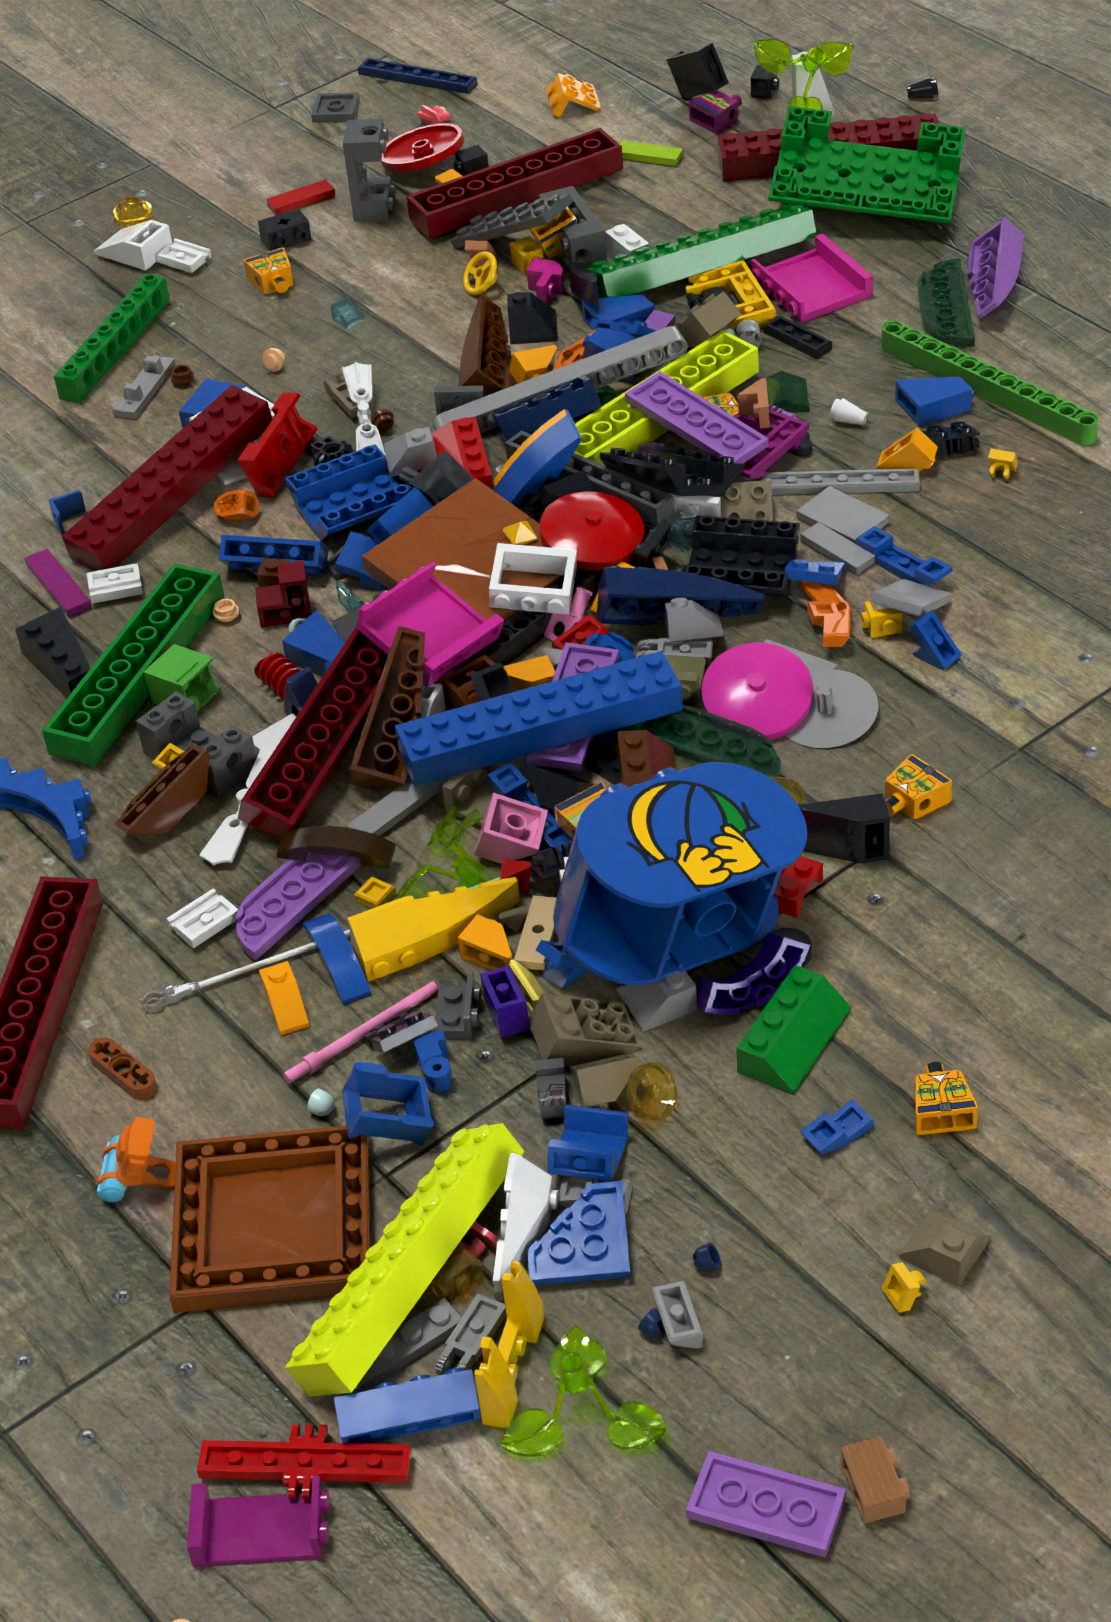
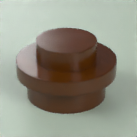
(182, 375)
(383, 419)

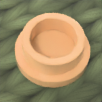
(273, 359)
(225, 610)

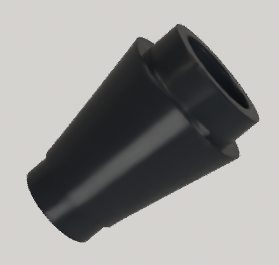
(923, 89)

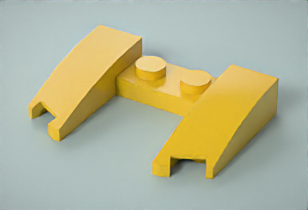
(740, 280)
(499, 1371)

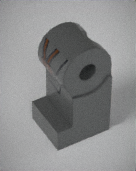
(551, 1087)

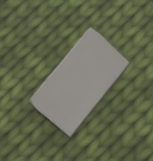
(678, 1315)

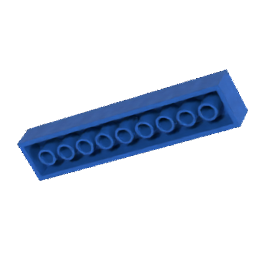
(538, 718)

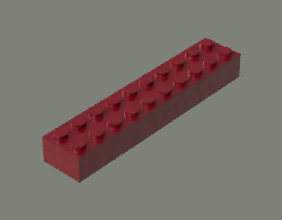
(757, 152)
(514, 182)
(167, 480)
(315, 740)
(40, 986)

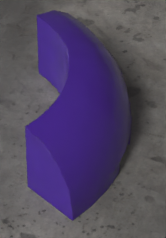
(756, 981)

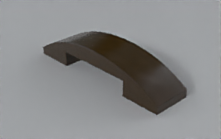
(339, 841)

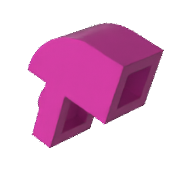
(545, 278)

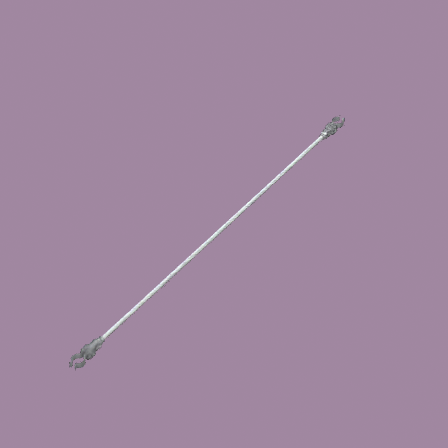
(175, 993)

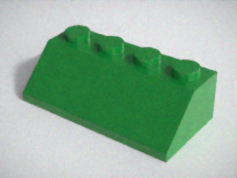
(792, 1030)

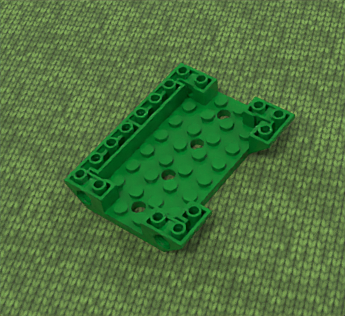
(867, 166)

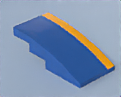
(537, 458)

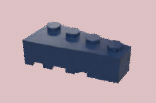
(529, 415)

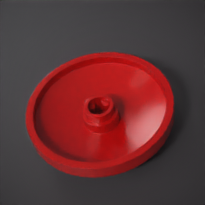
(422, 147)
(594, 524)

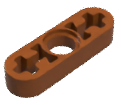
(125, 1080)

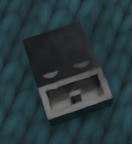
(848, 828)

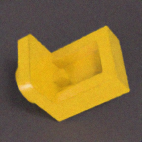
(881, 621)

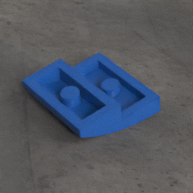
(351, 561)

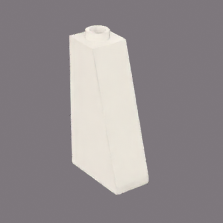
(817, 88)

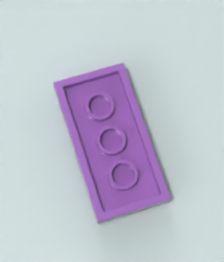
(766, 1503)

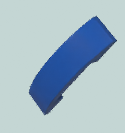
(900, 561)
(512, 784)
(338, 958)

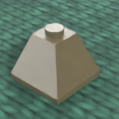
(602, 1079)
(945, 1246)

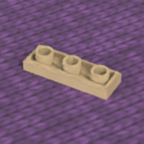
(537, 927)

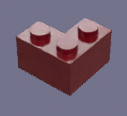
(287, 600)

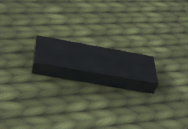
(797, 337)

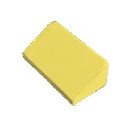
(528, 984)

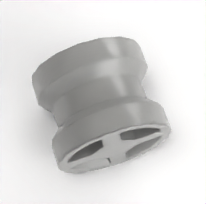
(749, 326)

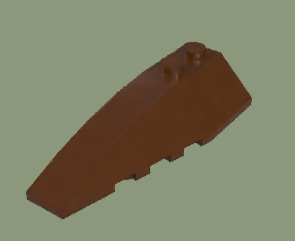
(485, 352)
(396, 701)
(641, 756)

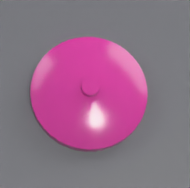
(759, 688)

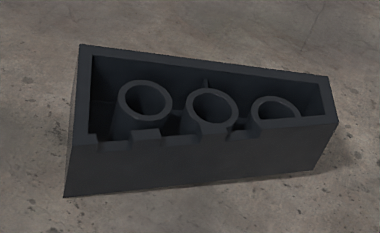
(54, 650)

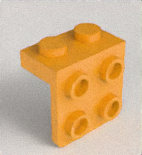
(568, 88)

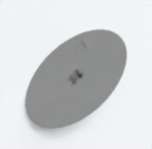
(852, 709)

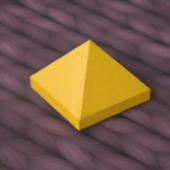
(520, 533)

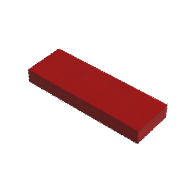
(301, 197)

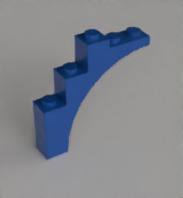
(58, 804)

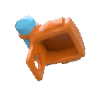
(127, 1162)

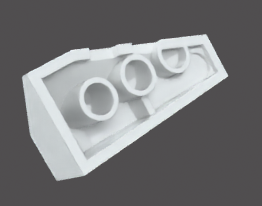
(526, 1215)

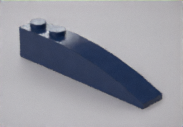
(640, 595)

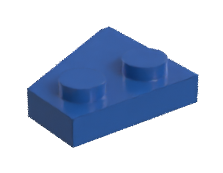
(637, 328)
(815, 571)

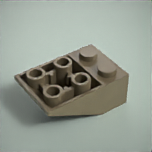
(708, 319)
(581, 1029)

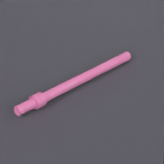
(314, 1061)

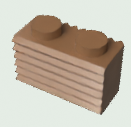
(873, 1479)

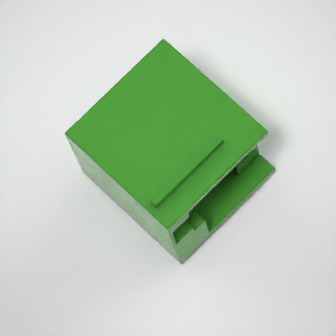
(182, 672)

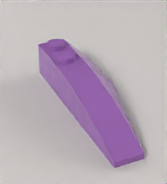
(994, 265)

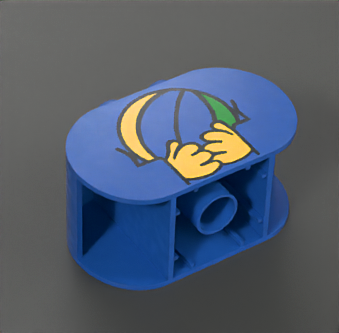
(676, 871)

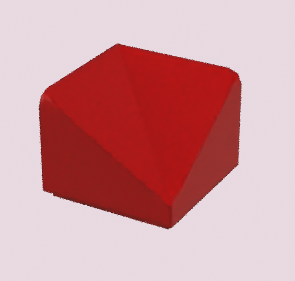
(517, 869)

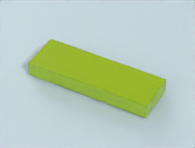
(651, 153)

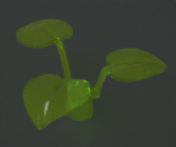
(833, 57)
(465, 865)
(574, 1363)

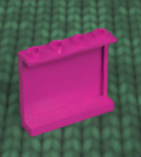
(815, 281)
(428, 606)

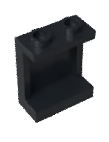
(697, 71)

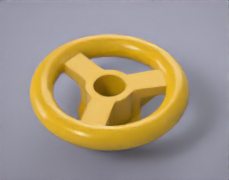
(484, 275)

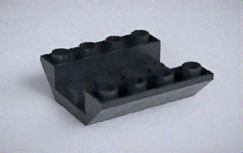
(676, 470)
(744, 552)

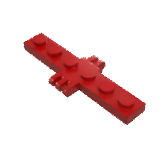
(302, 1458)

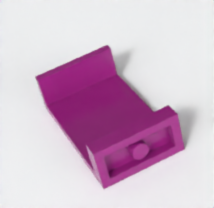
(256, 1527)

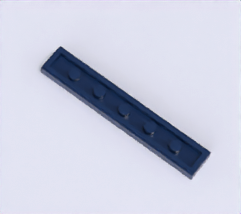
(417, 75)

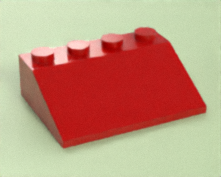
(464, 443)

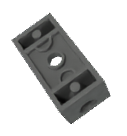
(366, 142)
(584, 236)
(178, 723)

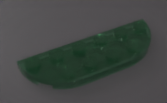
(945, 304)
(713, 739)

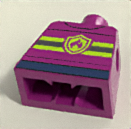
(714, 111)

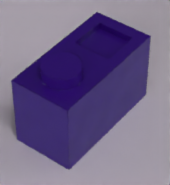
(505, 1001)

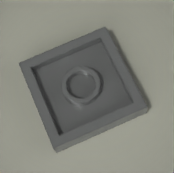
(335, 107)

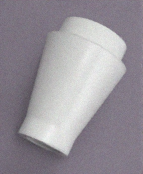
(846, 412)

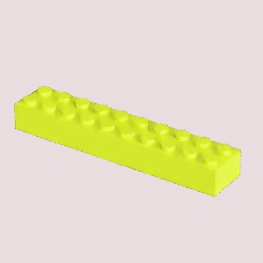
(706, 370)
(403, 1262)

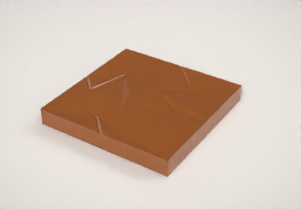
(463, 543)
(268, 1217)

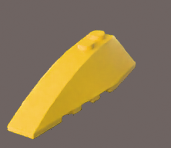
(421, 928)

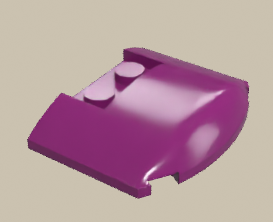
(783, 434)

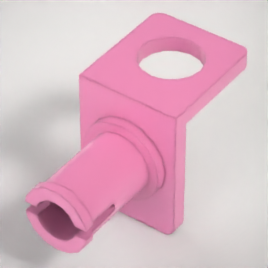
(576, 613)

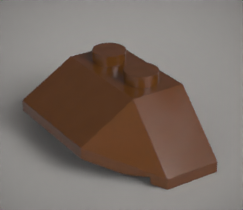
(168, 795)

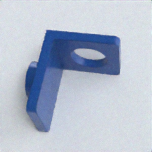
(66, 506)

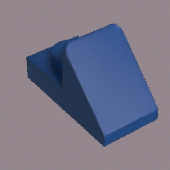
(936, 643)
(560, 965)

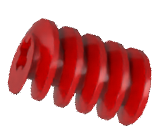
(274, 671)

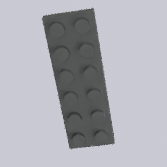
(512, 220)

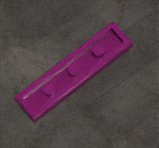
(58, 582)

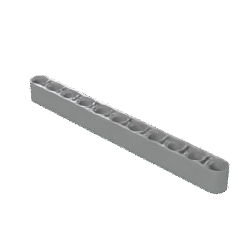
(600, 368)

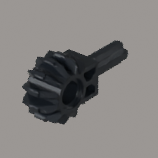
(327, 449)

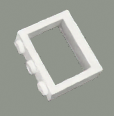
(533, 560)

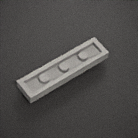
(411, 1342)

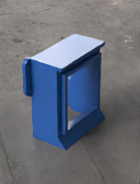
(375, 1082)

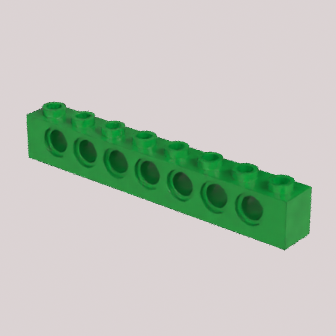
(111, 338)

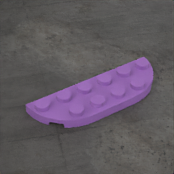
(288, 898)

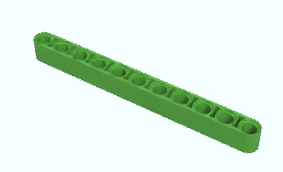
(991, 383)

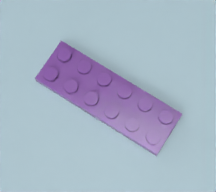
(695, 418)
(573, 661)

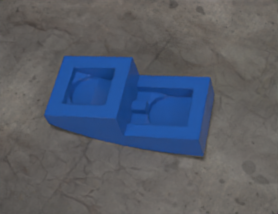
(841, 1128)

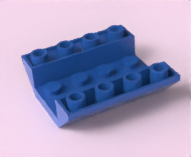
(345, 492)

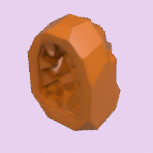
(237, 505)

